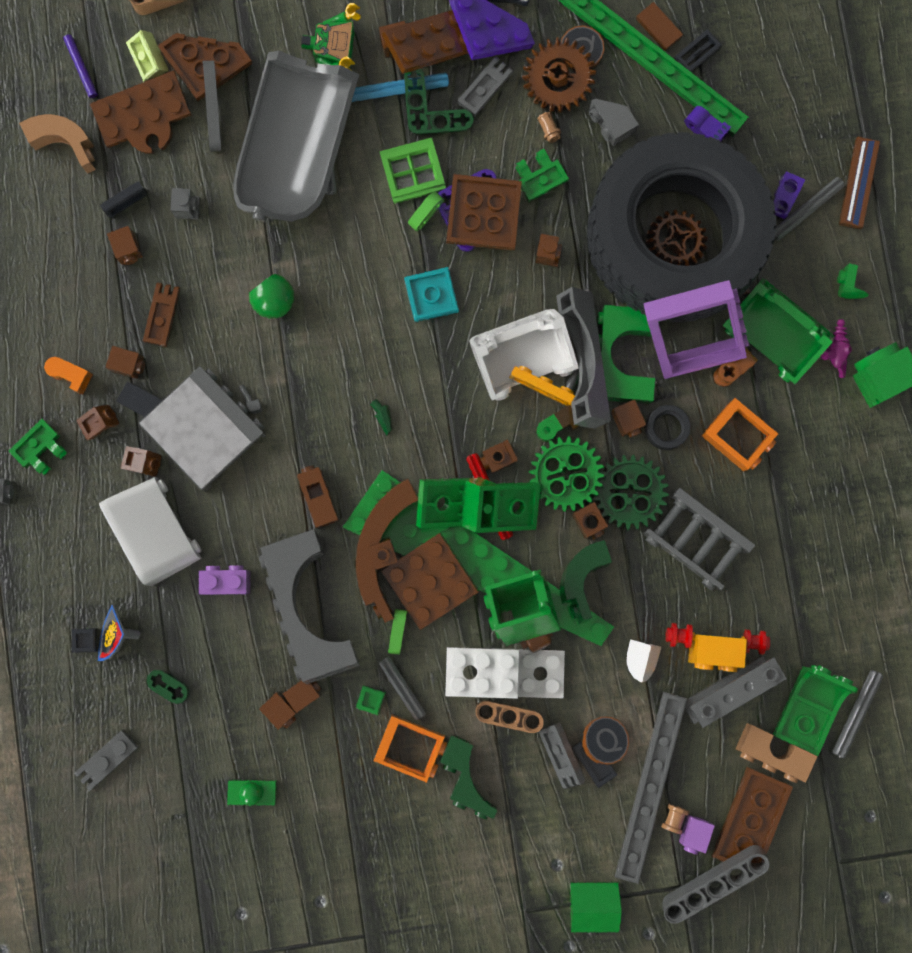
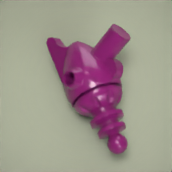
(839, 349)

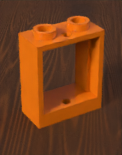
(727, 450)
(431, 767)

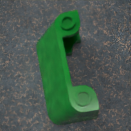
(782, 331)

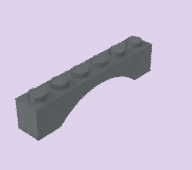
(590, 403)

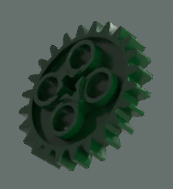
(632, 471)

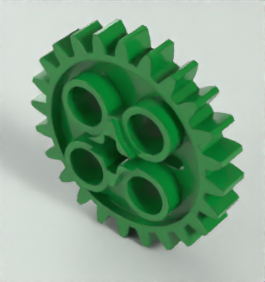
(563, 453)

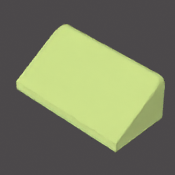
(147, 55)

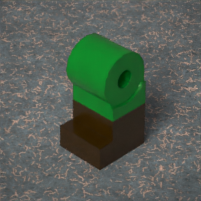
(555, 423)

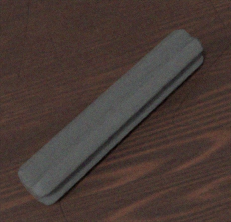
(402, 688)

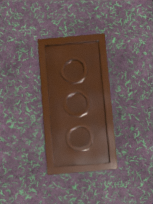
(425, 41)
(752, 815)

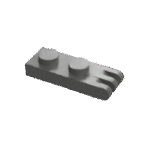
(484, 87)
(561, 756)
(107, 759)

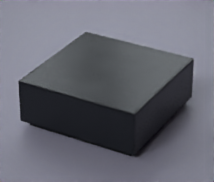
(84, 640)

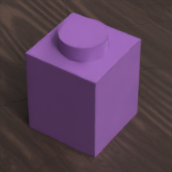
(696, 834)

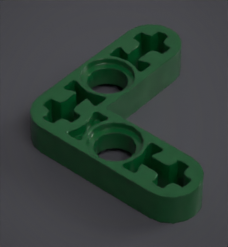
(428, 117)

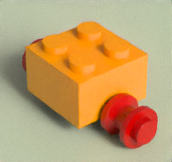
(719, 651)

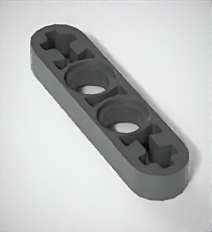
(212, 106)

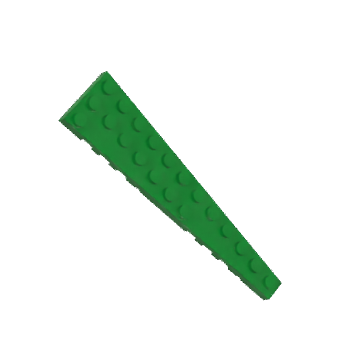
(479, 557)

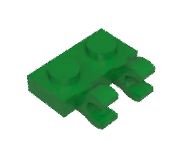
(542, 180)
(34, 443)

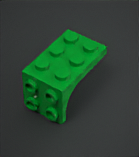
(812, 708)

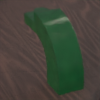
(572, 582)

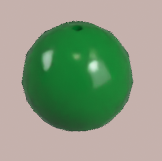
(272, 297)

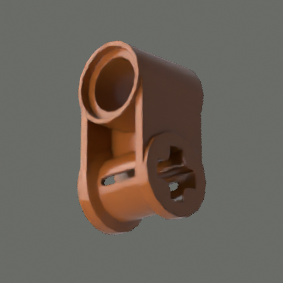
(734, 369)

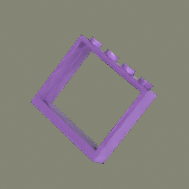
(690, 302)

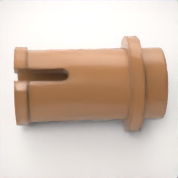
(550, 130)

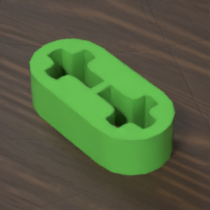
(425, 211)
(397, 631)

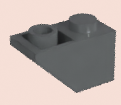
(614, 119)

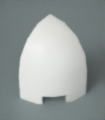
(642, 659)

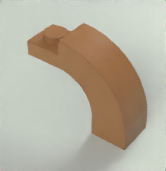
(49, 129)

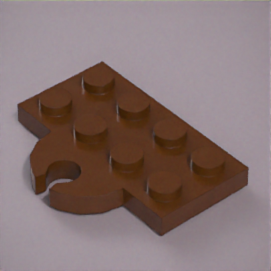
(142, 113)

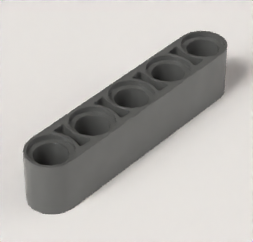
(710, 894)

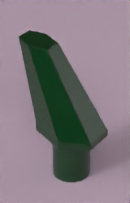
(382, 416)

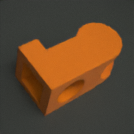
(61, 369)

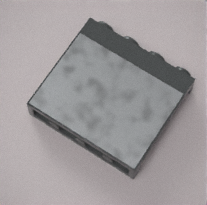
(202, 427)

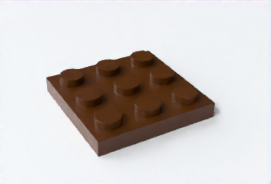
(484, 212)
(430, 581)

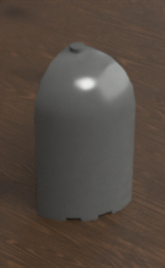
(292, 137)

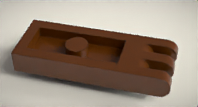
(161, 315)

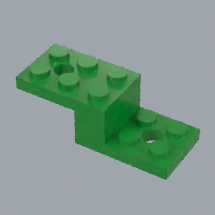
(478, 504)

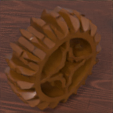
(671, 223)

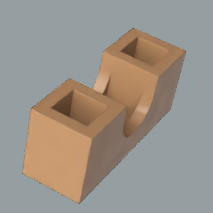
(794, 763)

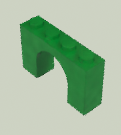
(615, 323)

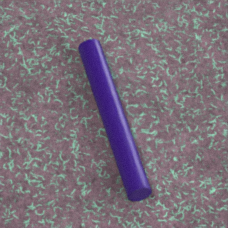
(79, 64)

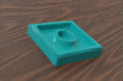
(431, 294)

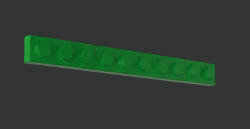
(656, 61)

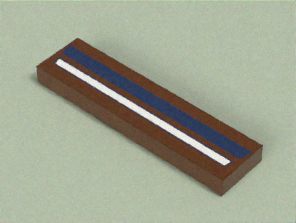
(859, 183)

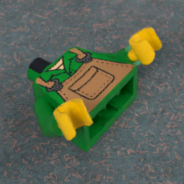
(334, 39)

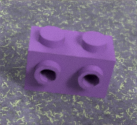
(224, 582)

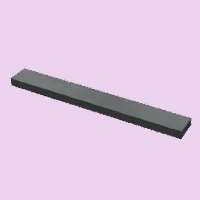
(650, 787)

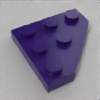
(490, 29)

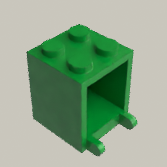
(530, 604)

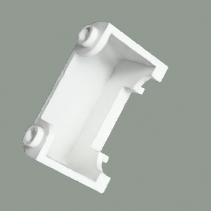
(532, 342)
(149, 531)

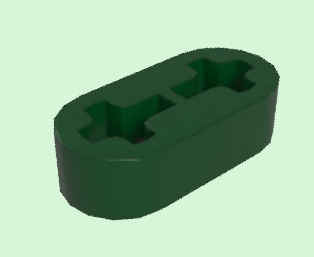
(171, 681)

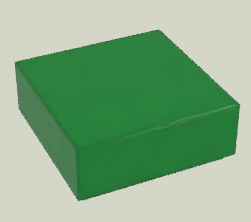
(370, 700)

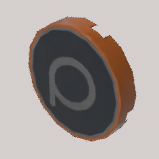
(590, 39)
(605, 740)

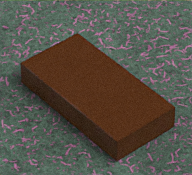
(659, 26)

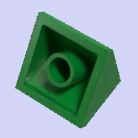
(595, 907)

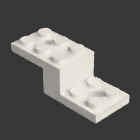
(504, 673)

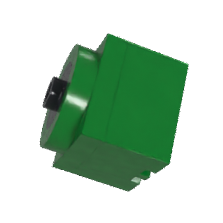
(884, 373)

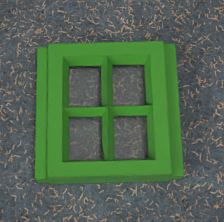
(412, 170)

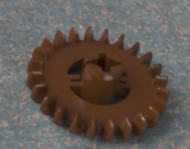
(538, 71)

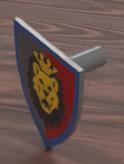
(113, 635)

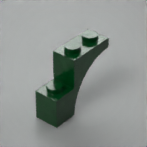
(464, 794)

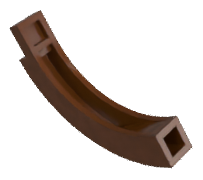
(373, 529)

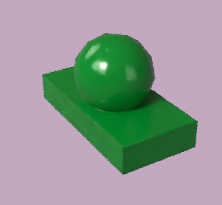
(251, 792)

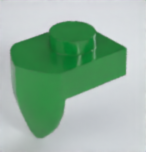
(846, 279)

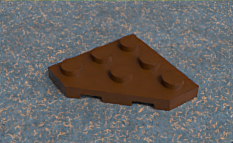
(187, 59)

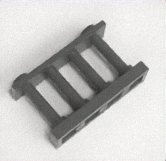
(719, 530)
(733, 690)

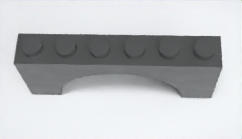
(285, 565)

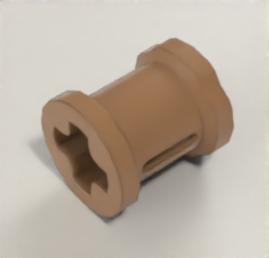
(675, 819)

